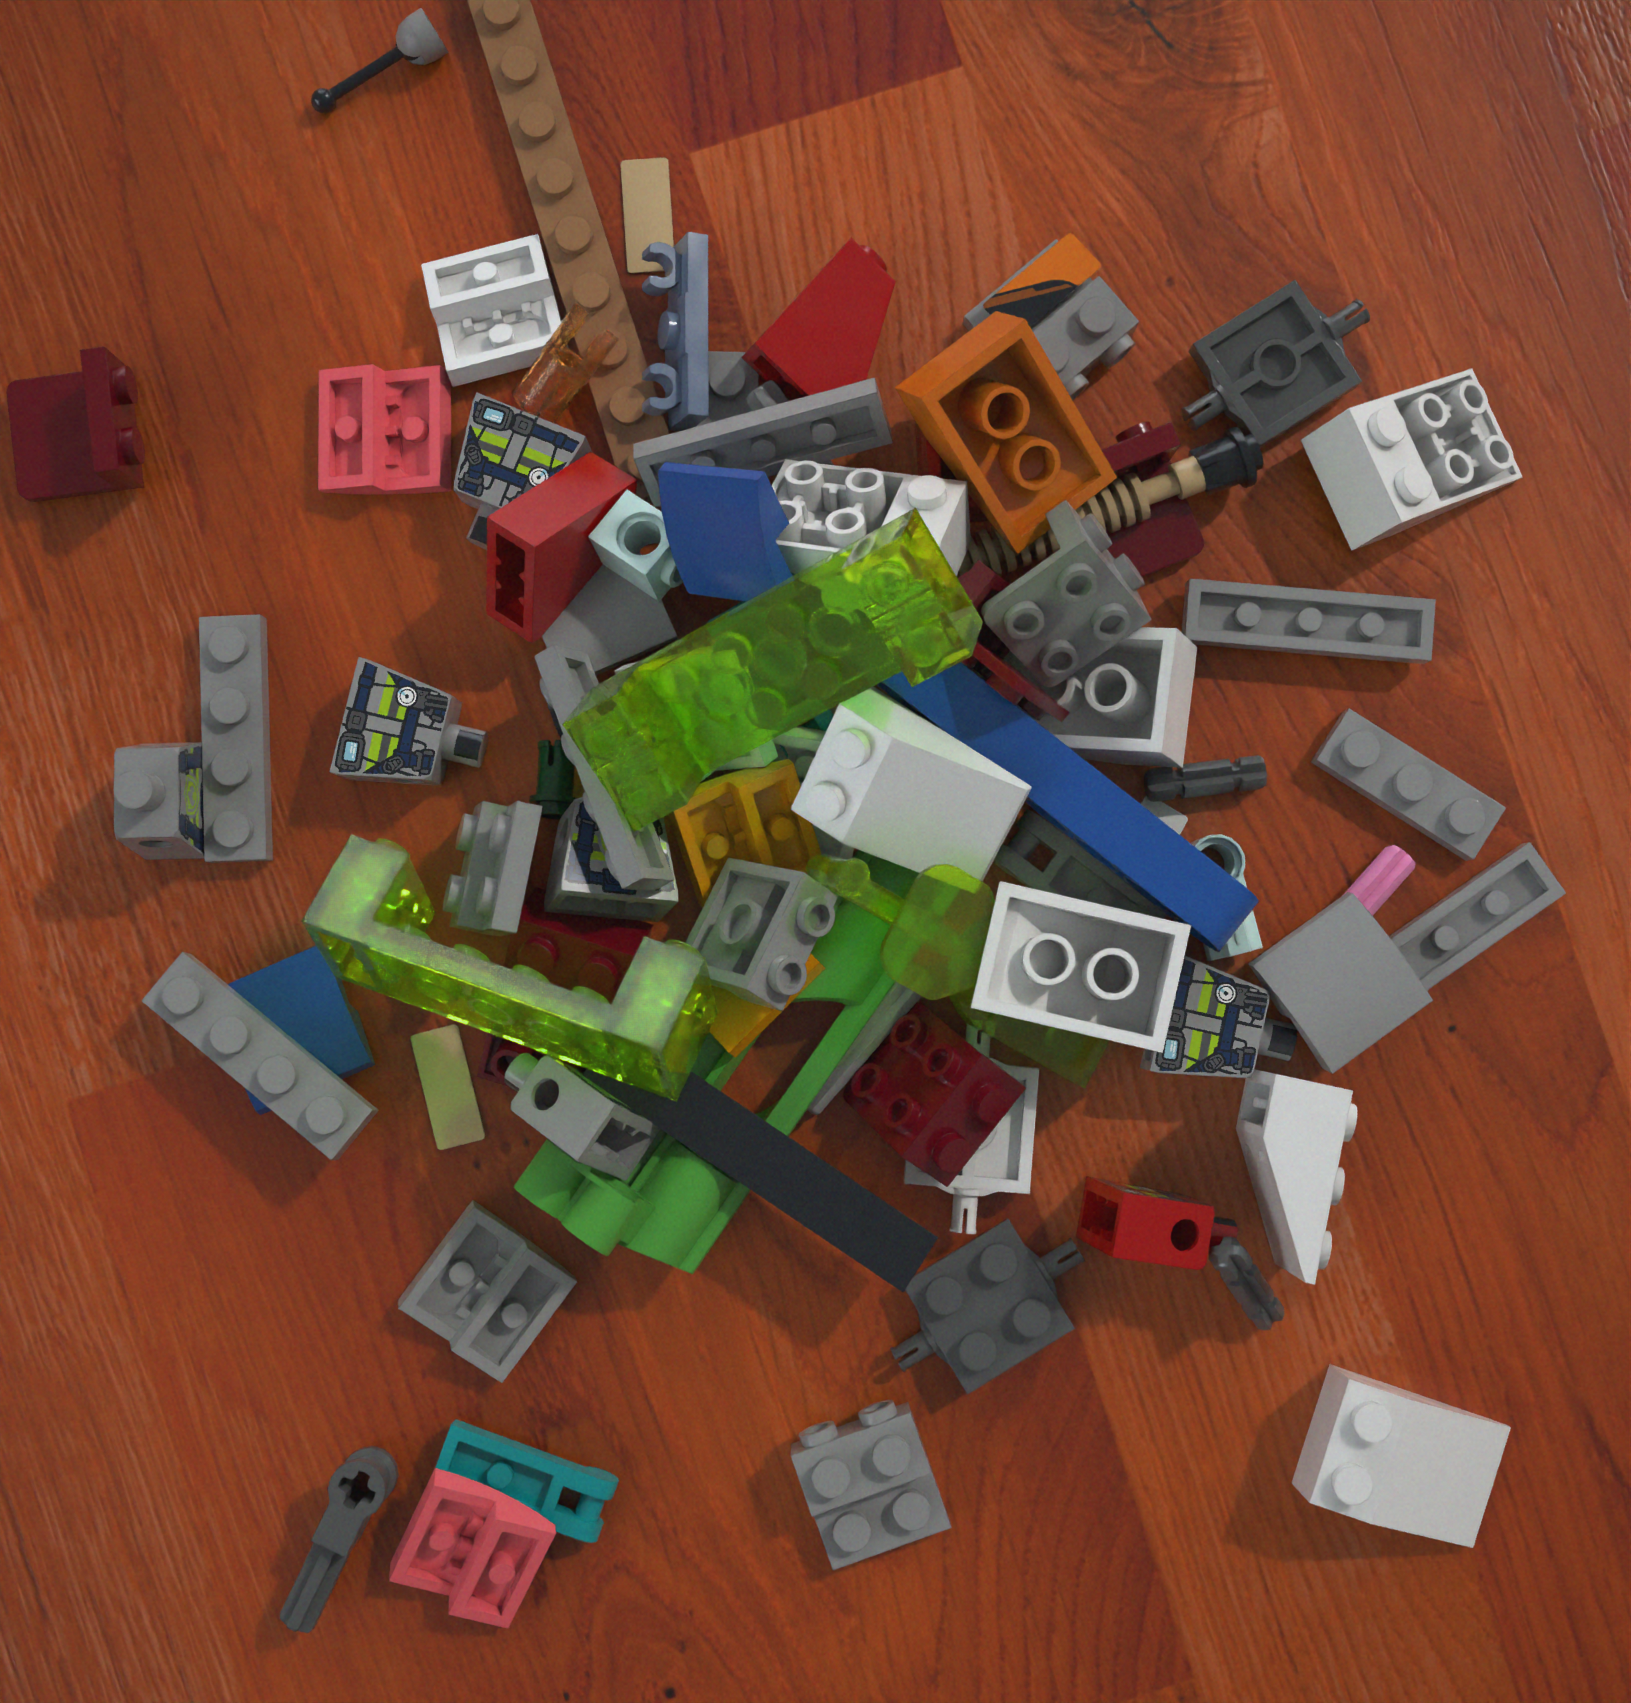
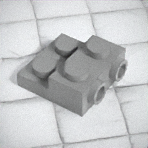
(1079, 331)
(494, 868)
(762, 930)
(869, 1483)

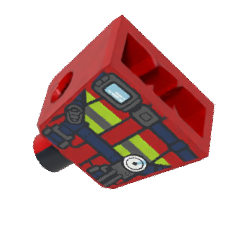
(1149, 1224)

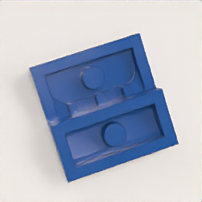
(723, 529)
(310, 1008)

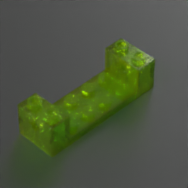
(774, 665)
(373, 934)

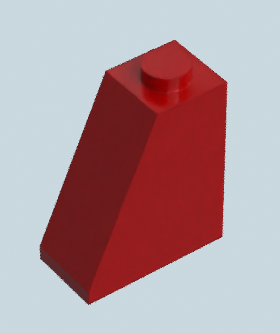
(829, 327)
(542, 545)

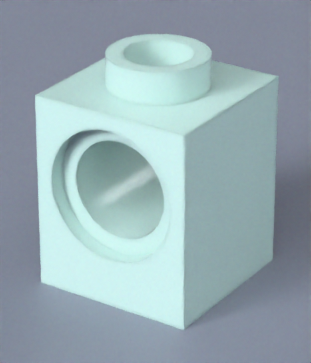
(623, 533)

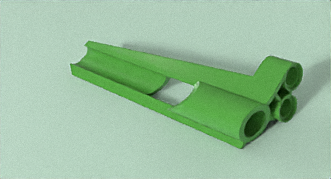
(674, 1197)

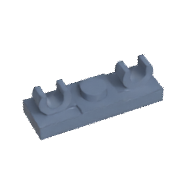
(681, 331)

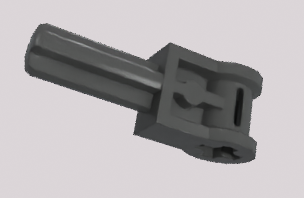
(338, 1533)

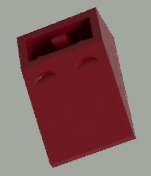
(569, 954)

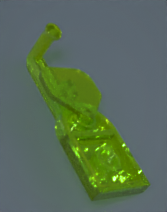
(938, 951)

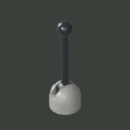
(415, 42)

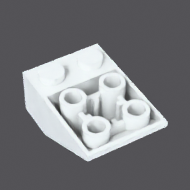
(1410, 457)
(842, 504)
(1292, 1152)

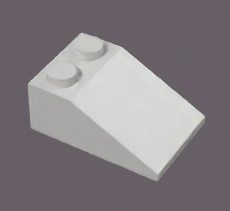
(1127, 701)
(907, 789)
(1081, 966)
(1399, 1459)

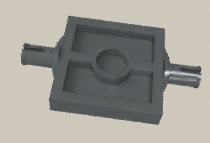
(1275, 364)
(988, 1305)

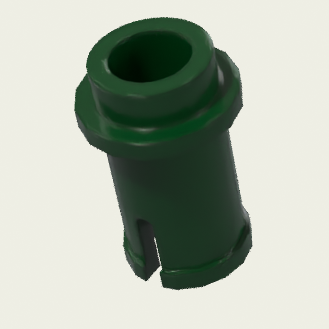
(554, 780)

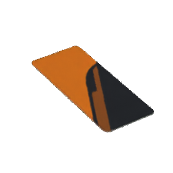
(1045, 281)

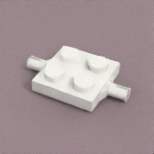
(1004, 1157)

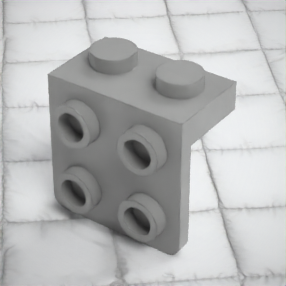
(1070, 602)

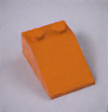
(1007, 427)

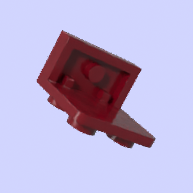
(76, 430)
(1172, 530)
(990, 651)
(931, 1094)

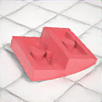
(384, 430)
(472, 1548)

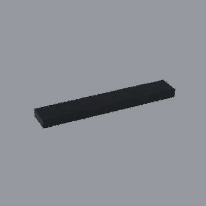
(784, 1175)

